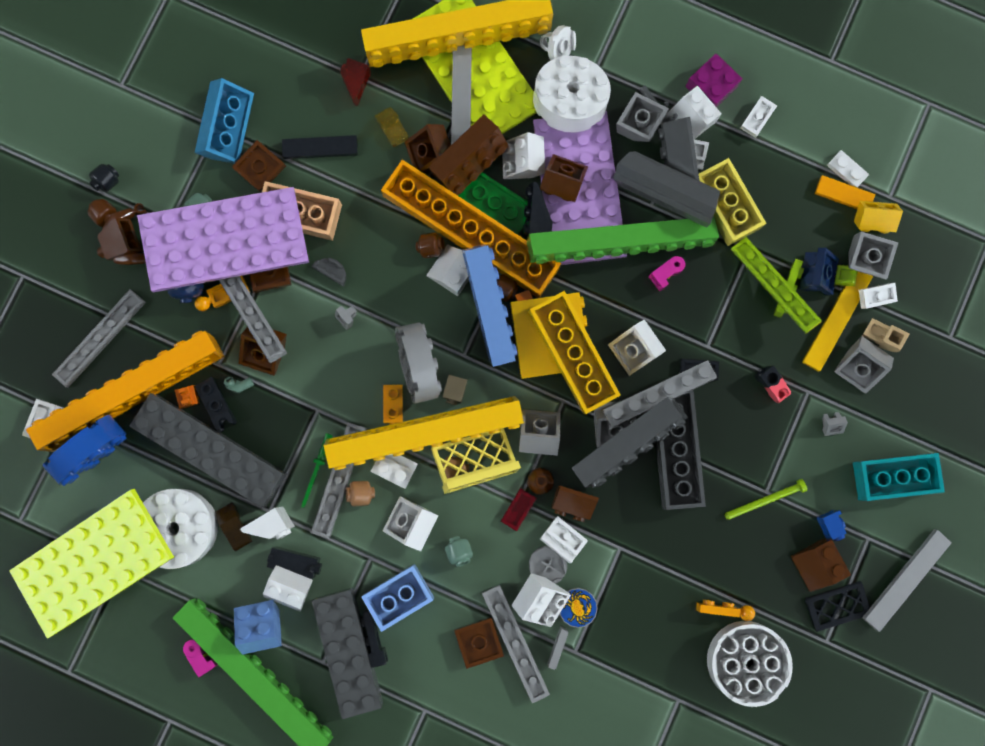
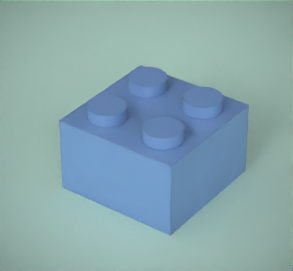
(257, 627)

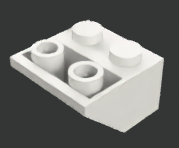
(524, 157)
(540, 600)

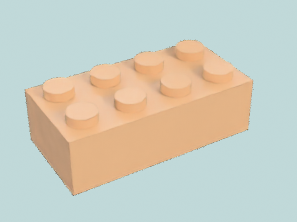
(317, 212)

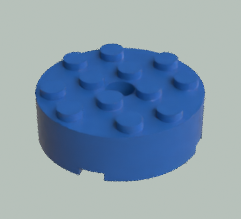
(84, 450)

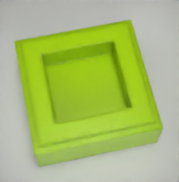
(845, 276)

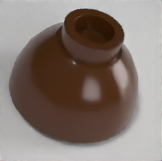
(540, 481)

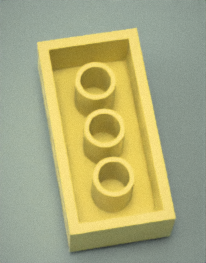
(735, 211)

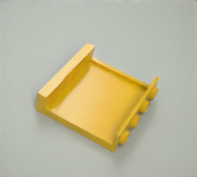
(532, 350)

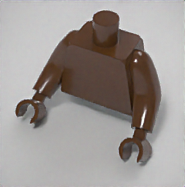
(119, 238)

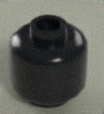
(103, 177)

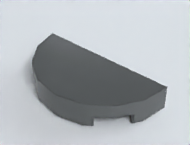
(331, 269)

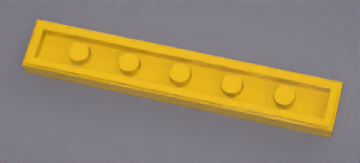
(835, 323)

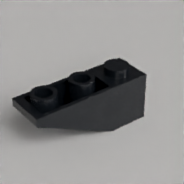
(536, 212)

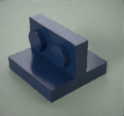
(819, 271)

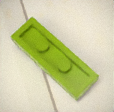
(795, 272)

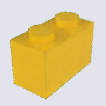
(878, 216)

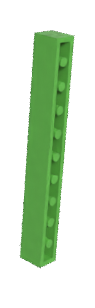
(620, 240)
(252, 676)

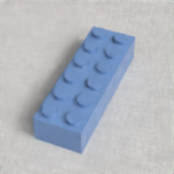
(488, 303)

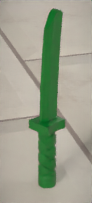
(319, 461)

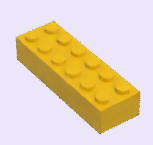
(574, 352)

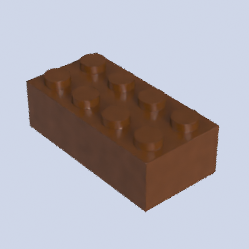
(469, 155)

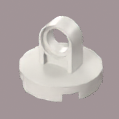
(560, 42)

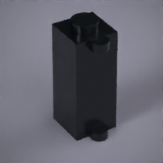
(294, 561)

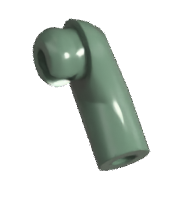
(238, 386)

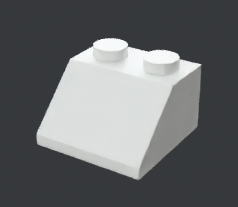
(698, 108)
(450, 270)
(636, 347)
(410, 523)
(270, 525)
(287, 588)

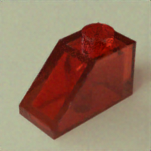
(355, 78)

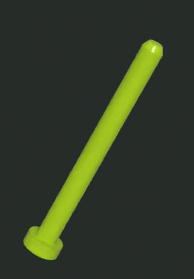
(800, 486)

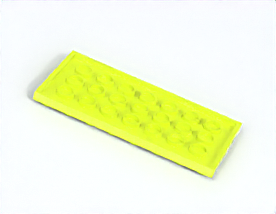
(495, 80)
(91, 563)

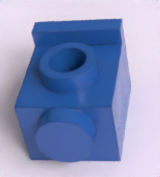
(832, 525)

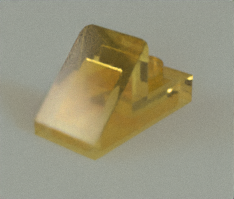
(392, 127)

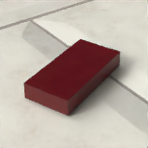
(518, 509)

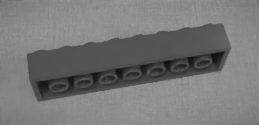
(208, 450)

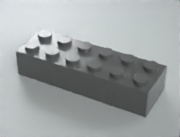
(630, 442)
(681, 462)
(347, 653)

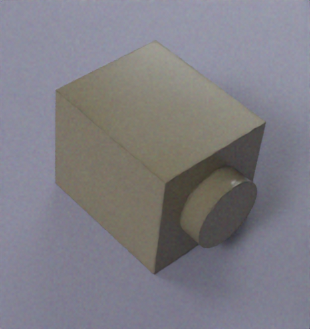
(454, 390)

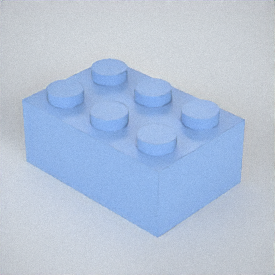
(398, 597)

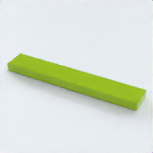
(776, 285)

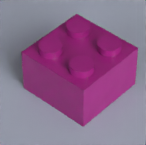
(715, 80)

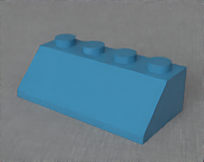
(224, 121)

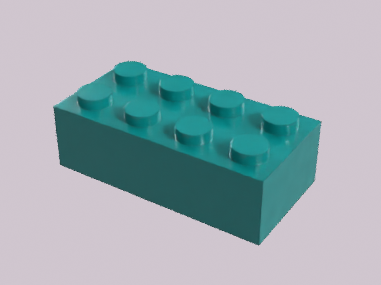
(898, 477)

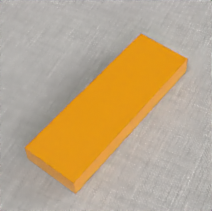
(842, 192)

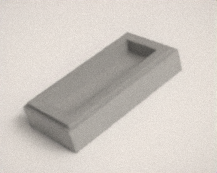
(557, 648)

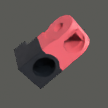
(773, 383)

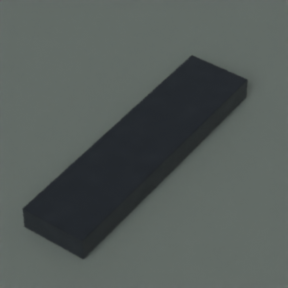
(319, 147)

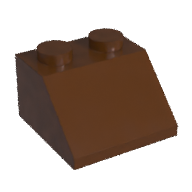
(427, 146)
(563, 178)
(252, 355)
(574, 503)
(820, 565)

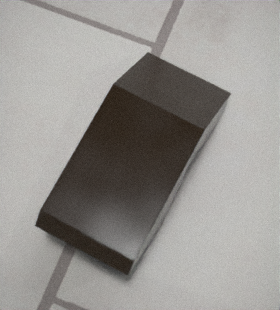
(231, 526)

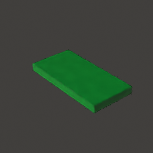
(496, 202)

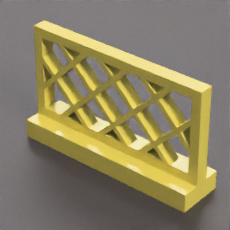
(476, 476)

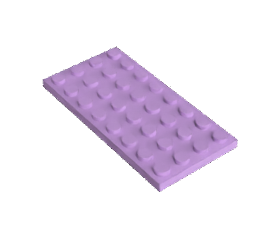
(598, 197)
(222, 239)

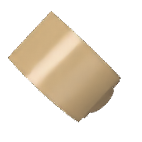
(887, 337)

